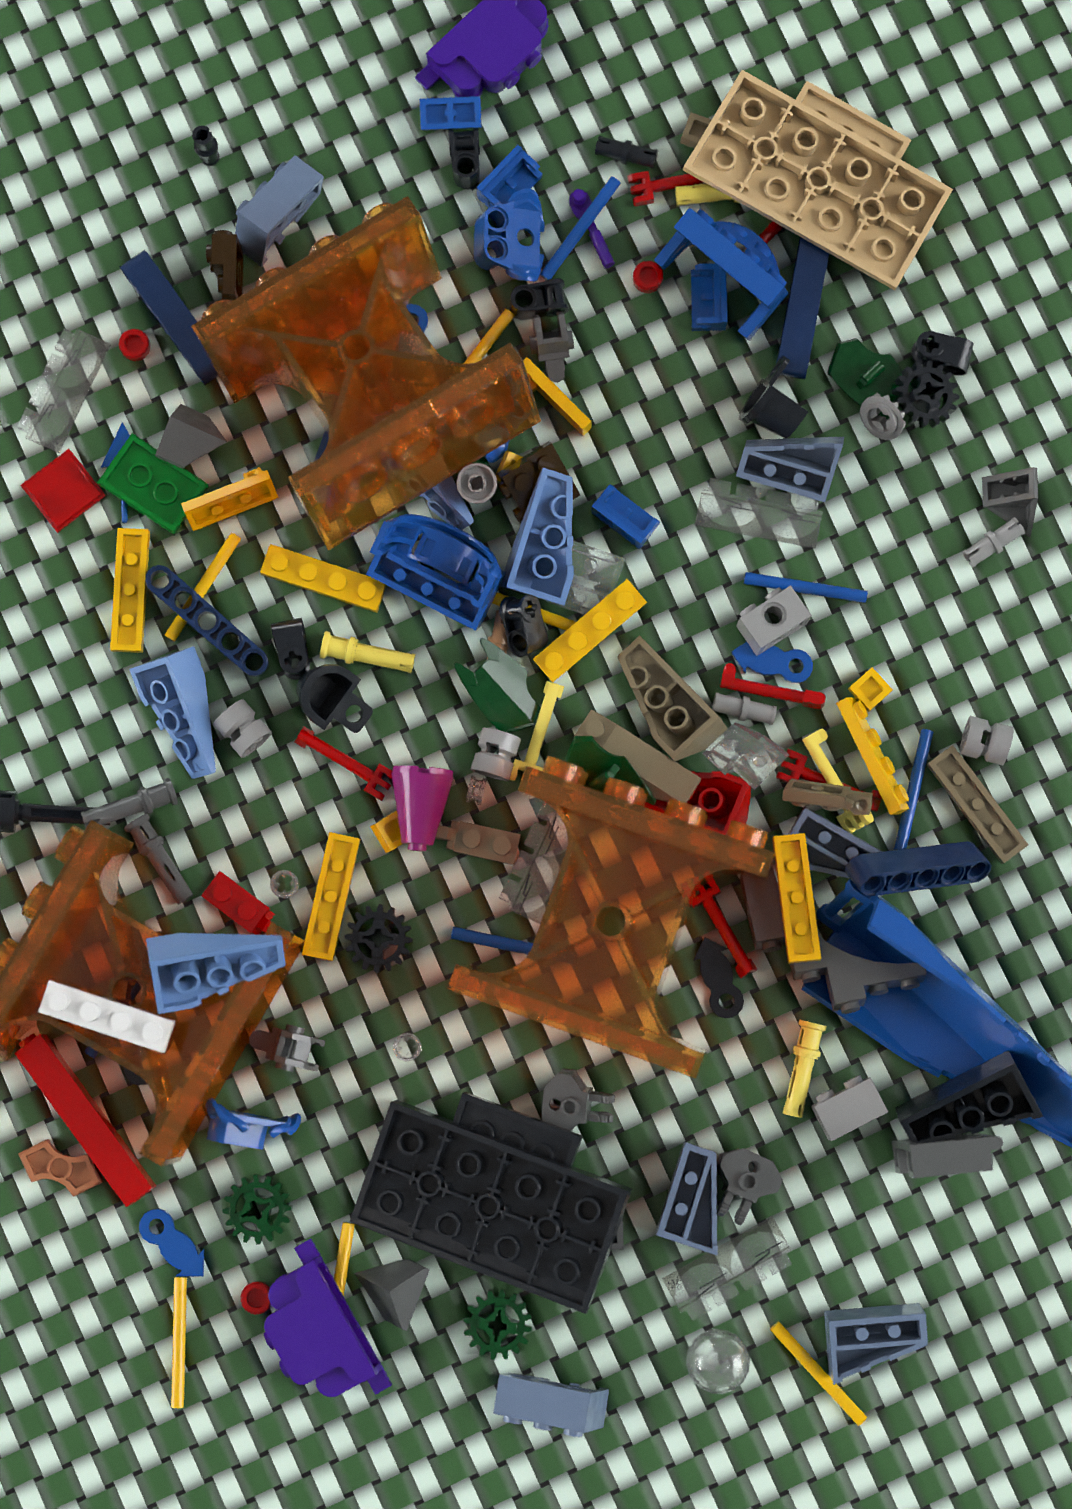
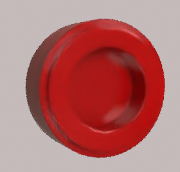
(647, 277)
(134, 344)
(255, 1297)

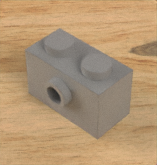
(849, 1107)

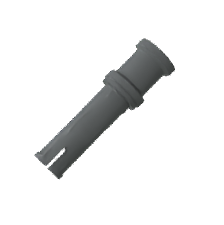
(144, 801)
(159, 858)

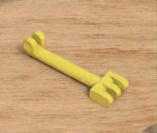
(551, 692)
(846, 819)

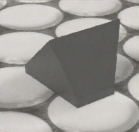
(188, 437)
(1012, 496)
(395, 1289)

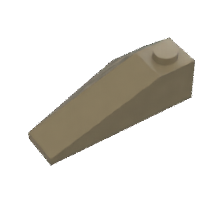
(672, 709)
(659, 773)

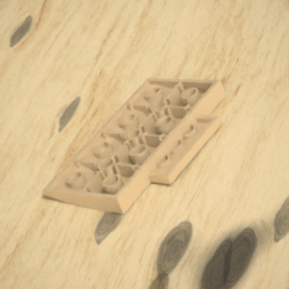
(821, 174)

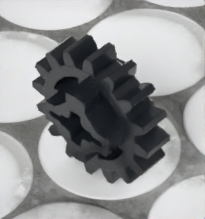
(928, 382)
(377, 953)

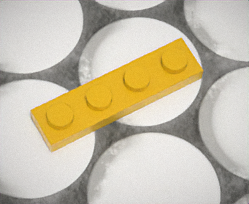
(323, 578)
(130, 590)
(590, 630)
(868, 744)
(331, 896)
(796, 898)

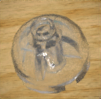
(717, 1361)

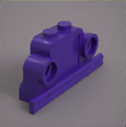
(488, 48)
(318, 1330)

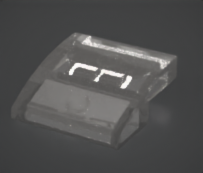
(594, 577)
(747, 753)

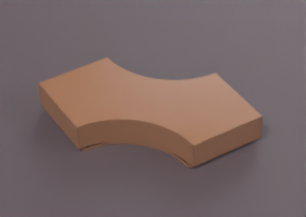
(46, 1162)

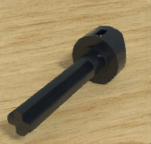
(12, 811)

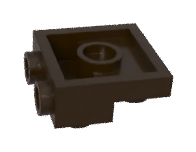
(227, 263)
(521, 477)

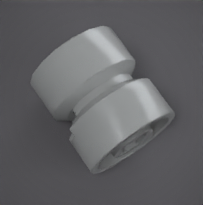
(477, 483)
(239, 725)
(996, 745)
(491, 764)

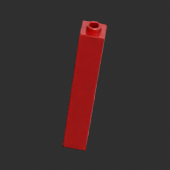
(84, 1118)

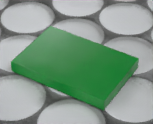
(151, 484)

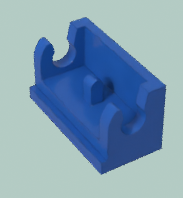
(450, 113)
(512, 174)
(708, 298)
(624, 516)

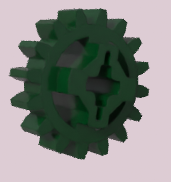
(264, 1222)
(482, 1322)

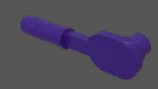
(579, 203)

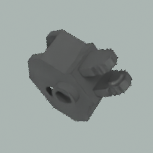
(552, 346)
(286, 1047)
(575, 1101)
(745, 1184)

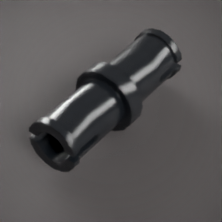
(205, 145)
(626, 152)

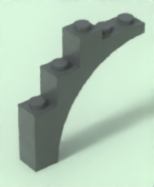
(845, 974)

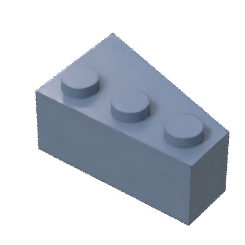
(275, 207)
(792, 464)
(828, 844)
(691, 1201)
(871, 1335)
(550, 1404)

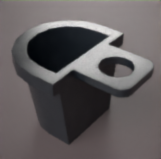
(771, 407)
(328, 694)

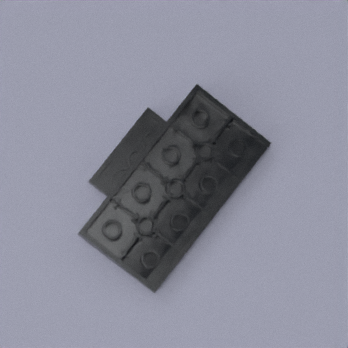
(493, 1197)

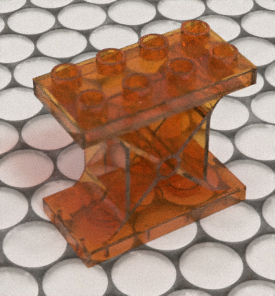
(367, 370)
(624, 862)
(97, 946)

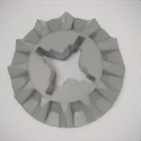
(878, 425)

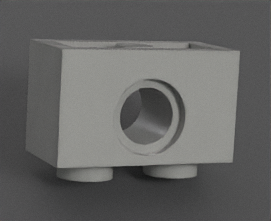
(762, 634)

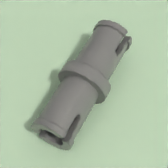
(993, 542)
(744, 708)

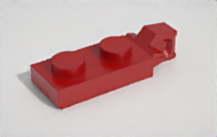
(238, 904)

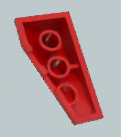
(720, 796)

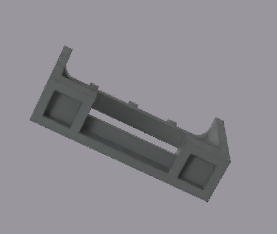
(954, 1156)

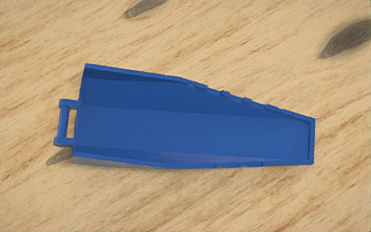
(947, 1019)

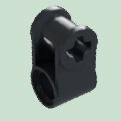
(465, 152)
(541, 299)
(947, 350)
(524, 626)
(291, 644)

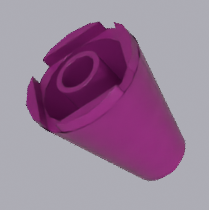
(420, 803)

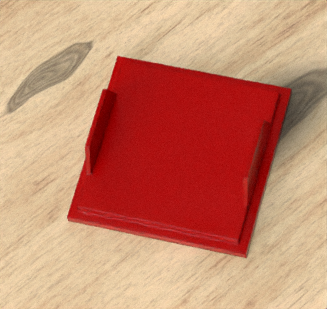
(63, 490)

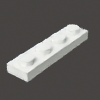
(106, 1016)

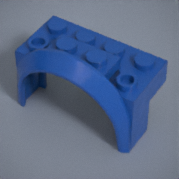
(753, 269)
(446, 550)

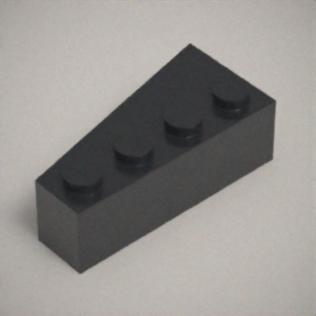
(970, 1102)

